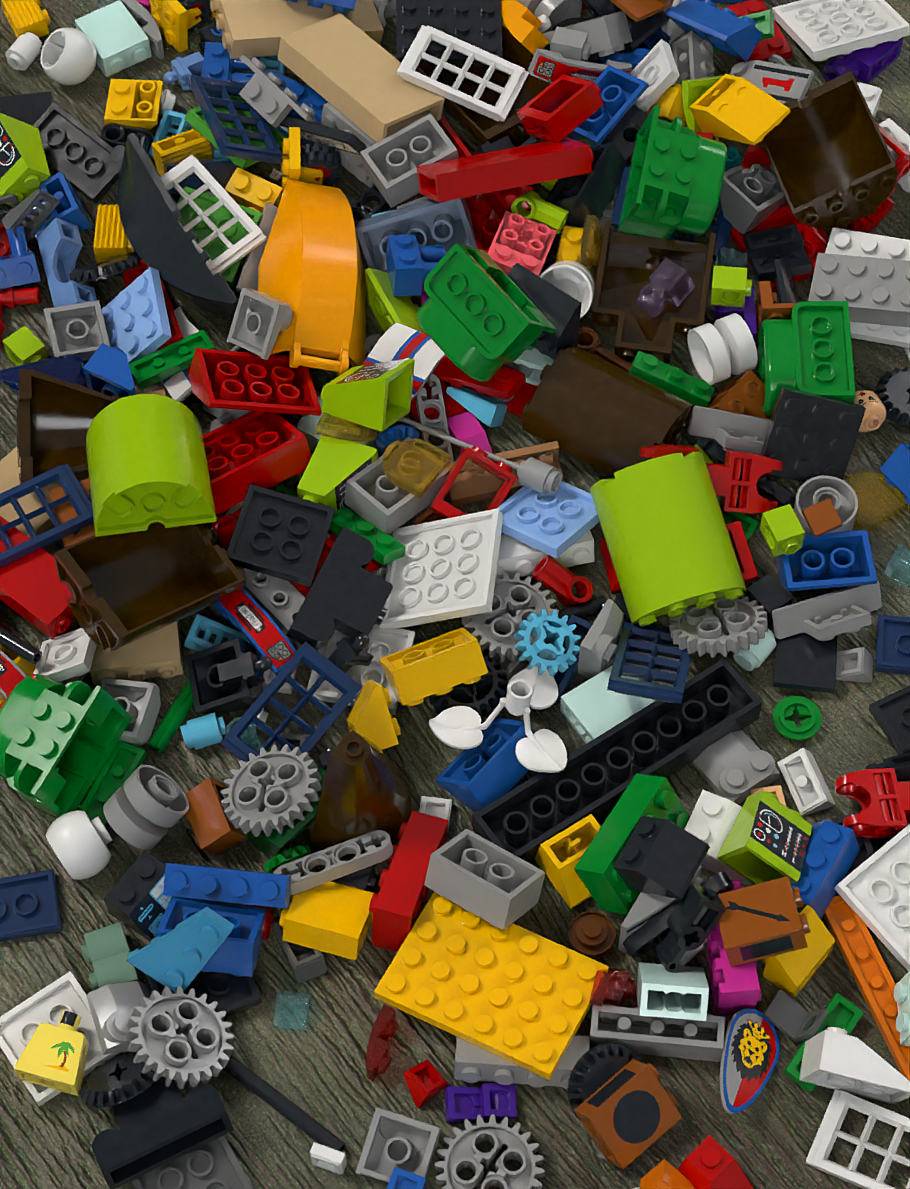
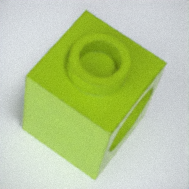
(730, 286)
(24, 347)
(782, 530)

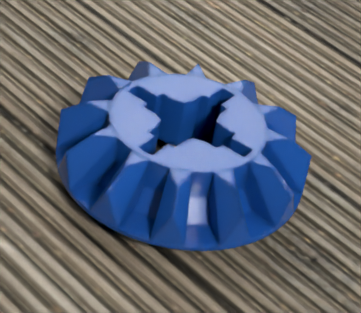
(393, 434)

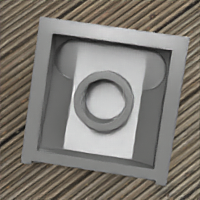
(258, 322)
(76, 329)
(601, 641)
(140, 701)
(736, 766)
(111, 1011)
(398, 1143)

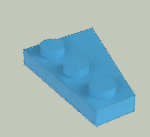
(183, 951)

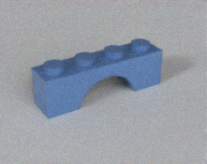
(59, 251)

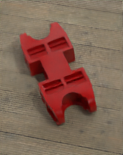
(733, 480)
(882, 801)

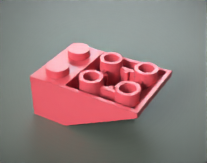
(522, 243)

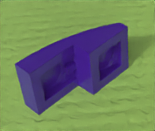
(488, 1099)

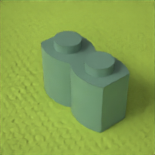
(108, 952)

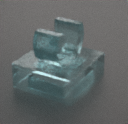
(730, 258)

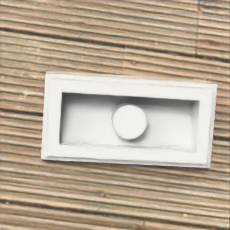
(805, 782)

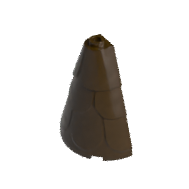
(53, 422)
(359, 795)

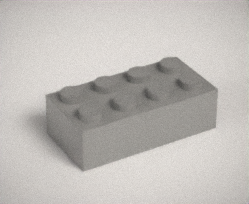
(872, 286)

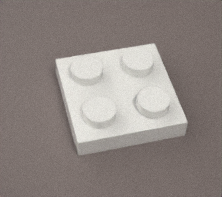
(659, 71)
(66, 656)

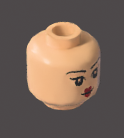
(874, 413)

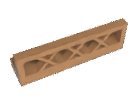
(478, 484)

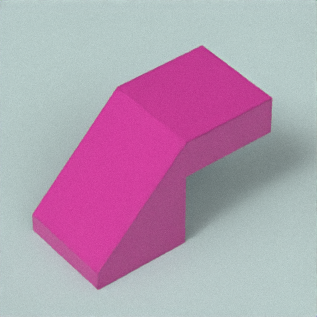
(469, 430)

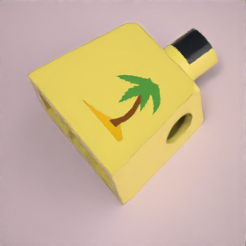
(55, 1056)

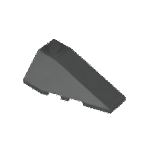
(750, 196)

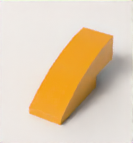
(523, 25)

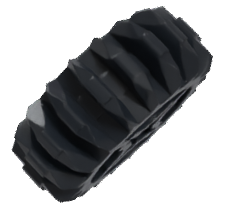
(460, 696)

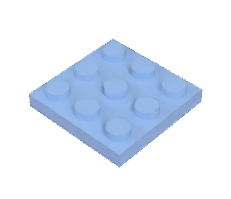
(138, 317)
(549, 520)

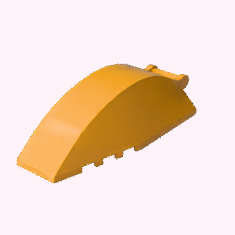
(319, 271)

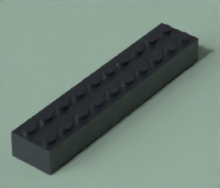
(597, 774)

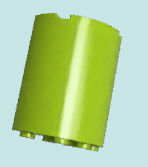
(147, 466)
(667, 537)

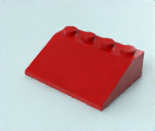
(252, 383)
(254, 451)

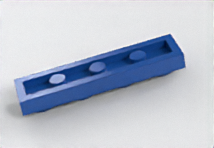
(227, 885)

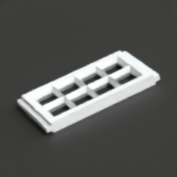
(417, 52)
(235, 251)
(830, 1130)

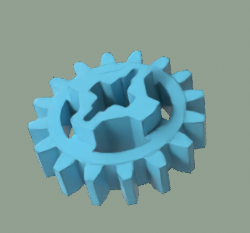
(544, 629)

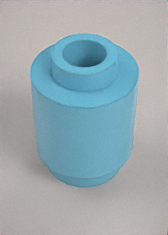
(203, 731)

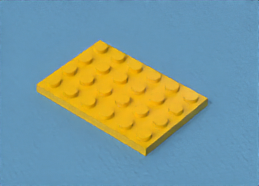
(491, 985)

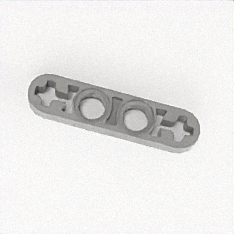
(439, 424)
(331, 858)

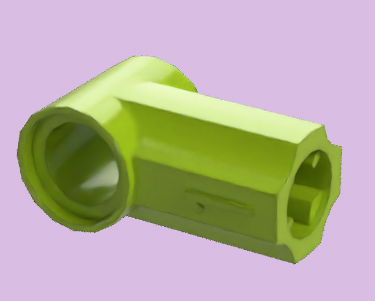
(541, 211)

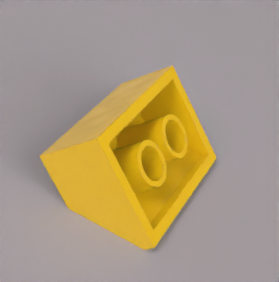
(434, 666)

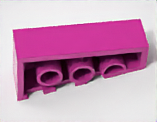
(734, 986)

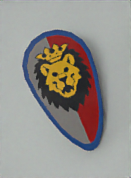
(747, 1059)

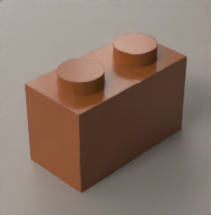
(207, 817)

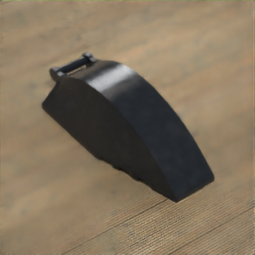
(157, 236)

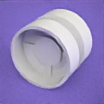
(574, 280)
(722, 348)

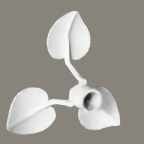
(541, 752)

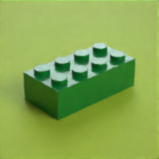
(643, 797)

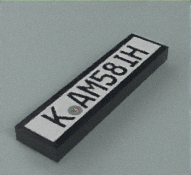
(322, 134)

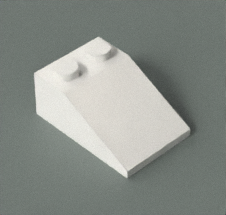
(712, 823)
(850, 1066)

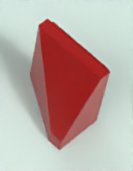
(424, 1082)

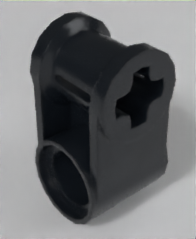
(117, 134)

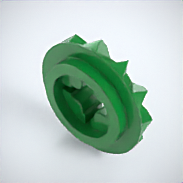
(805, 710)
(287, 856)

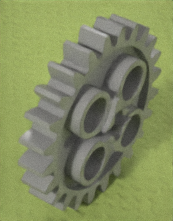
(508, 615)
(720, 627)
(271, 790)
(180, 1037)
(464, 1155)

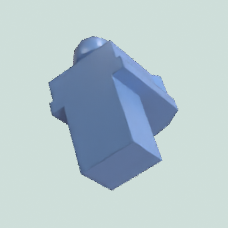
(183, 69)

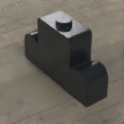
(342, 594)
(158, 1129)

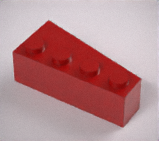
(403, 885)

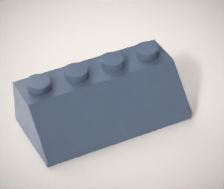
(428, 220)

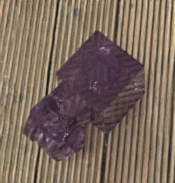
(666, 283)

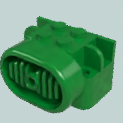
(672, 180)
(478, 313)
(807, 353)
(57, 740)

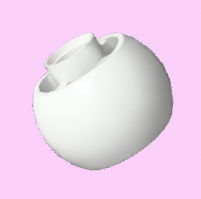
(68, 56)
(80, 844)

